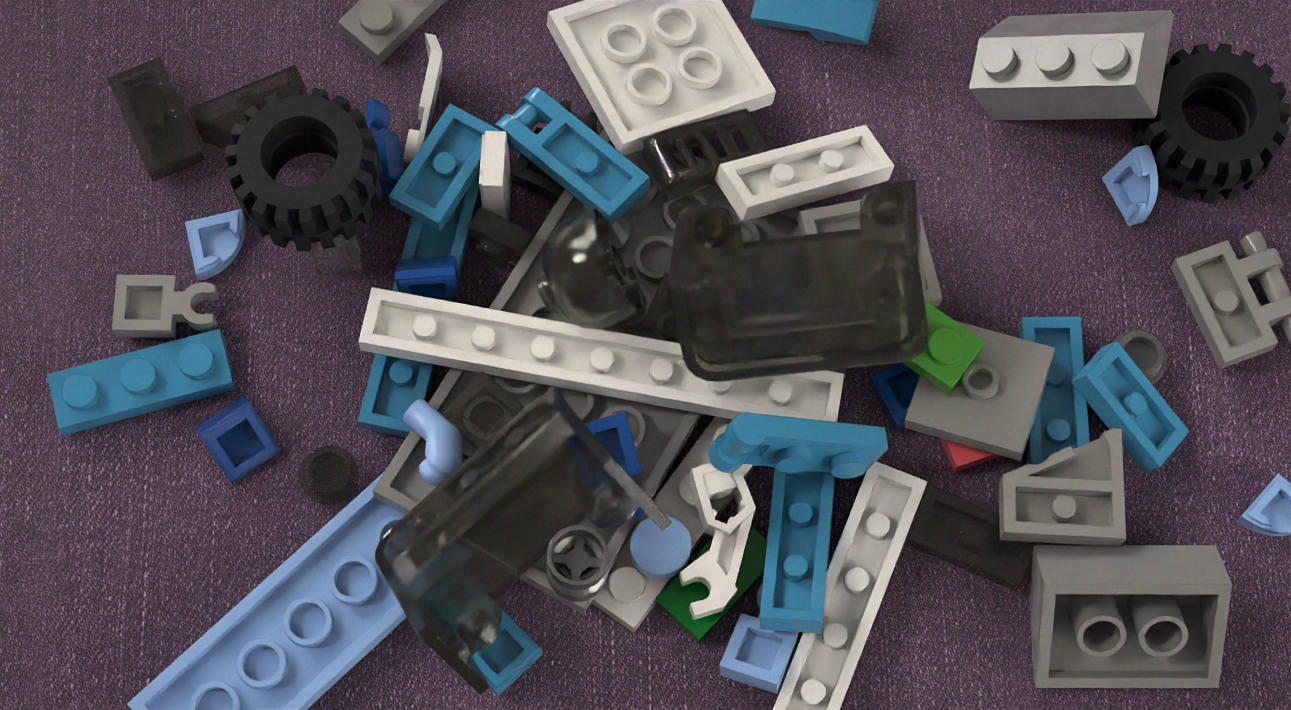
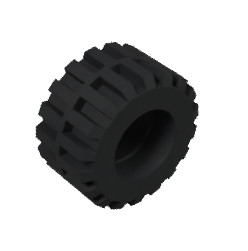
(1239, 92)
(295, 128)

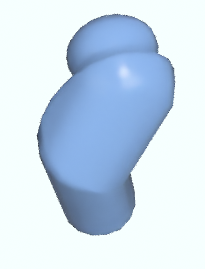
(442, 440)

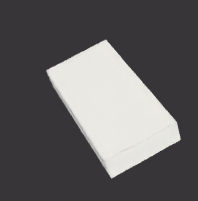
(495, 174)

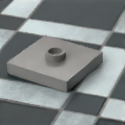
(992, 400)

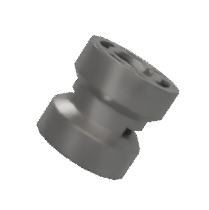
(578, 550)

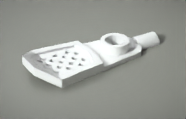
(428, 98)

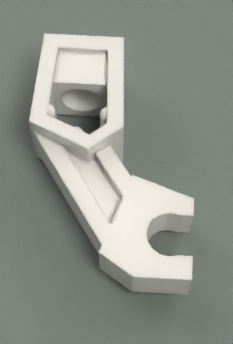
(720, 564)

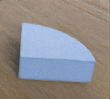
(1134, 184)
(215, 241)
(1270, 510)

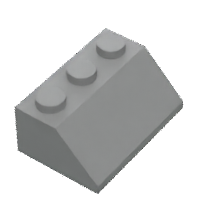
(1073, 66)
(1128, 616)

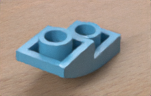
(825, 19)

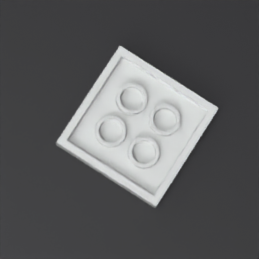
(658, 64)

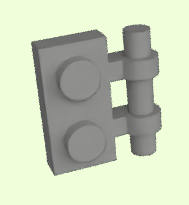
(1224, 300)

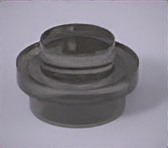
(329, 475)

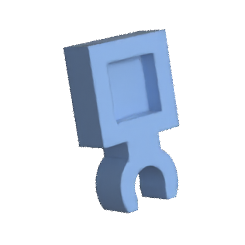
(757, 654)

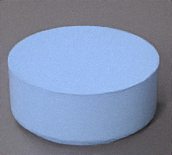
(660, 552)

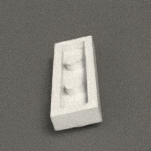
(803, 172)

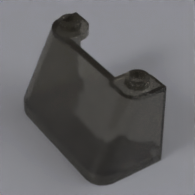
(801, 297)

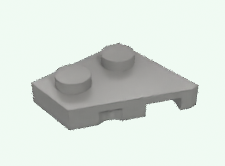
(1068, 497)

